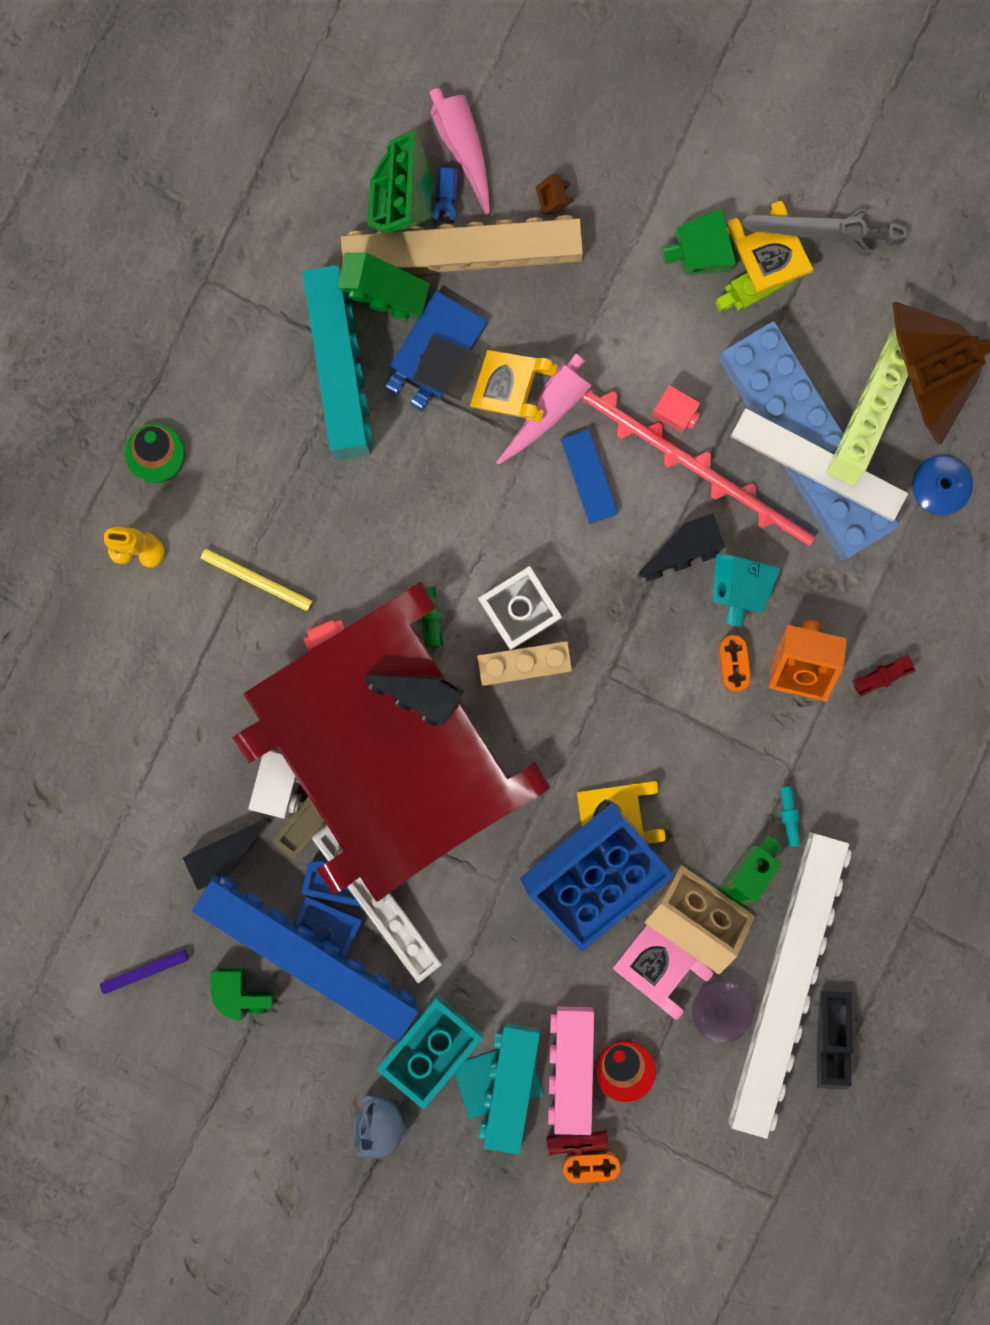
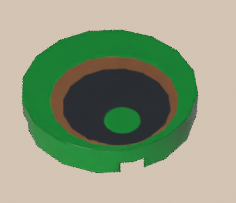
(154, 453)

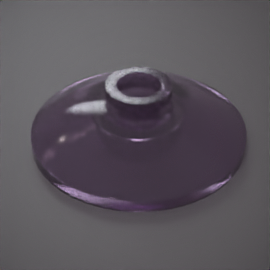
(731, 1024)

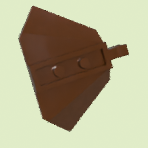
(940, 364)

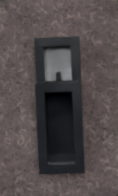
(834, 1040)

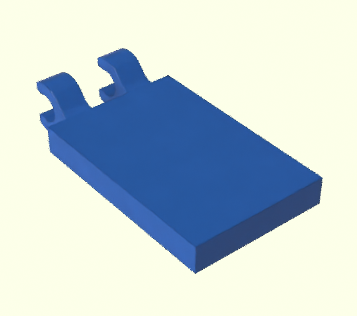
(440, 318)

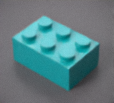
(430, 1051)

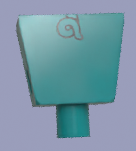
(742, 586)

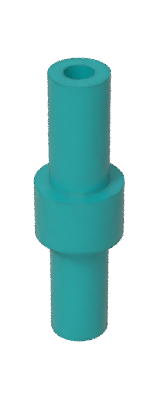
(790, 816)

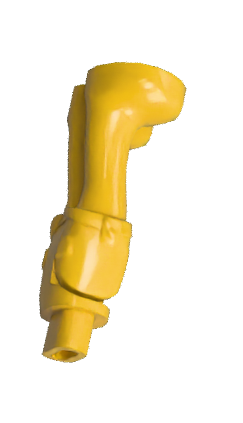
(127, 542)

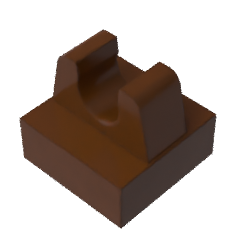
(552, 194)

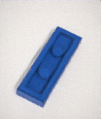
(589, 476)

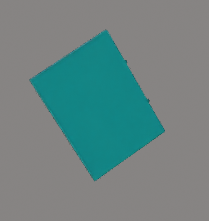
(475, 1080)

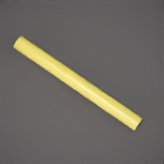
(256, 579)

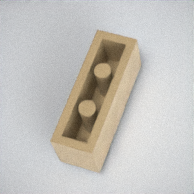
(524, 663)

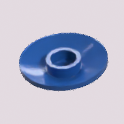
(928, 488)

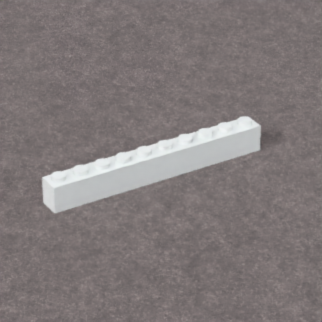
(788, 985)

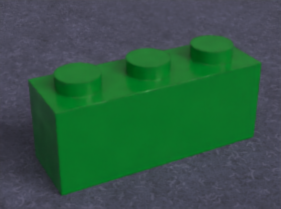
(383, 286)

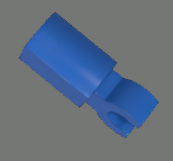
(446, 192)

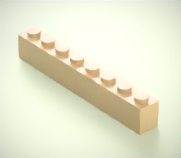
(473, 246)

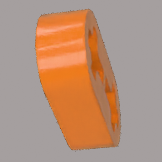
(726, 663)
(591, 1174)

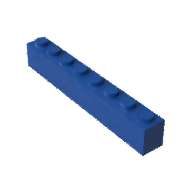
(306, 957)

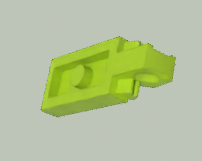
(743, 294)

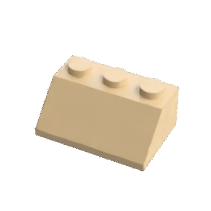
(700, 920)

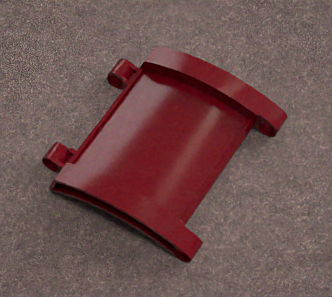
(373, 770)

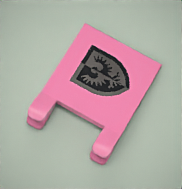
(657, 968)

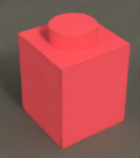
(677, 410)

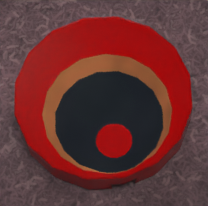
(625, 1071)

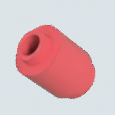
(322, 633)

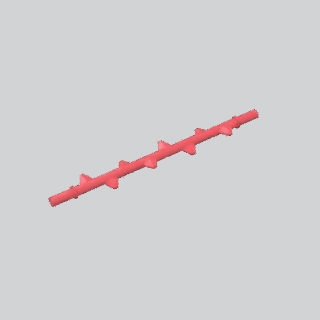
(700, 465)

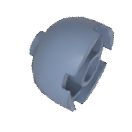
(378, 1128)

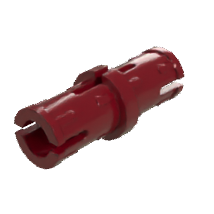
(883, 675)
(577, 1143)

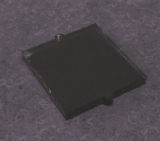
(446, 367)

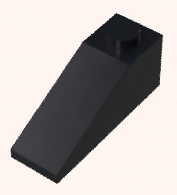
(223, 855)

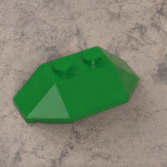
(401, 186)

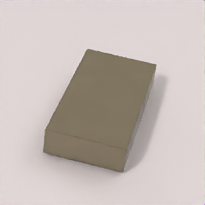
(298, 830)

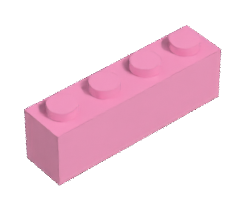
(572, 1070)

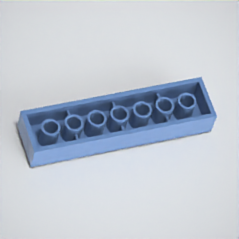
(781, 392)

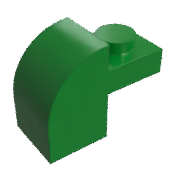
(230, 995)

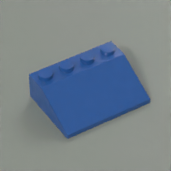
(596, 877)

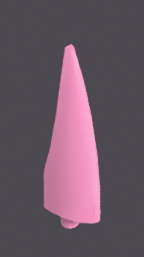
(460, 135)
(555, 400)

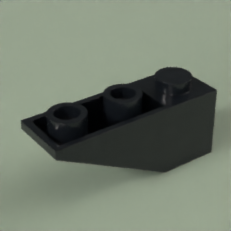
(692, 541)
(425, 693)

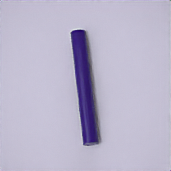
(144, 971)

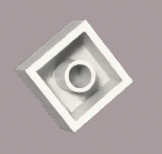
(519, 608)
(275, 787)

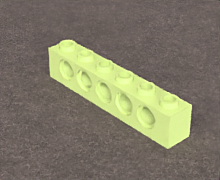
(870, 414)

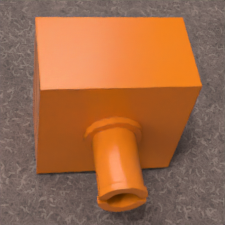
(807, 661)

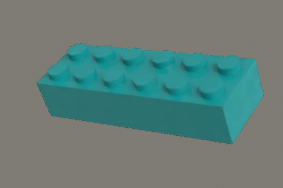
(336, 364)

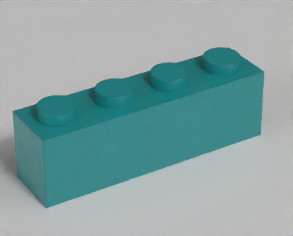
(511, 1088)

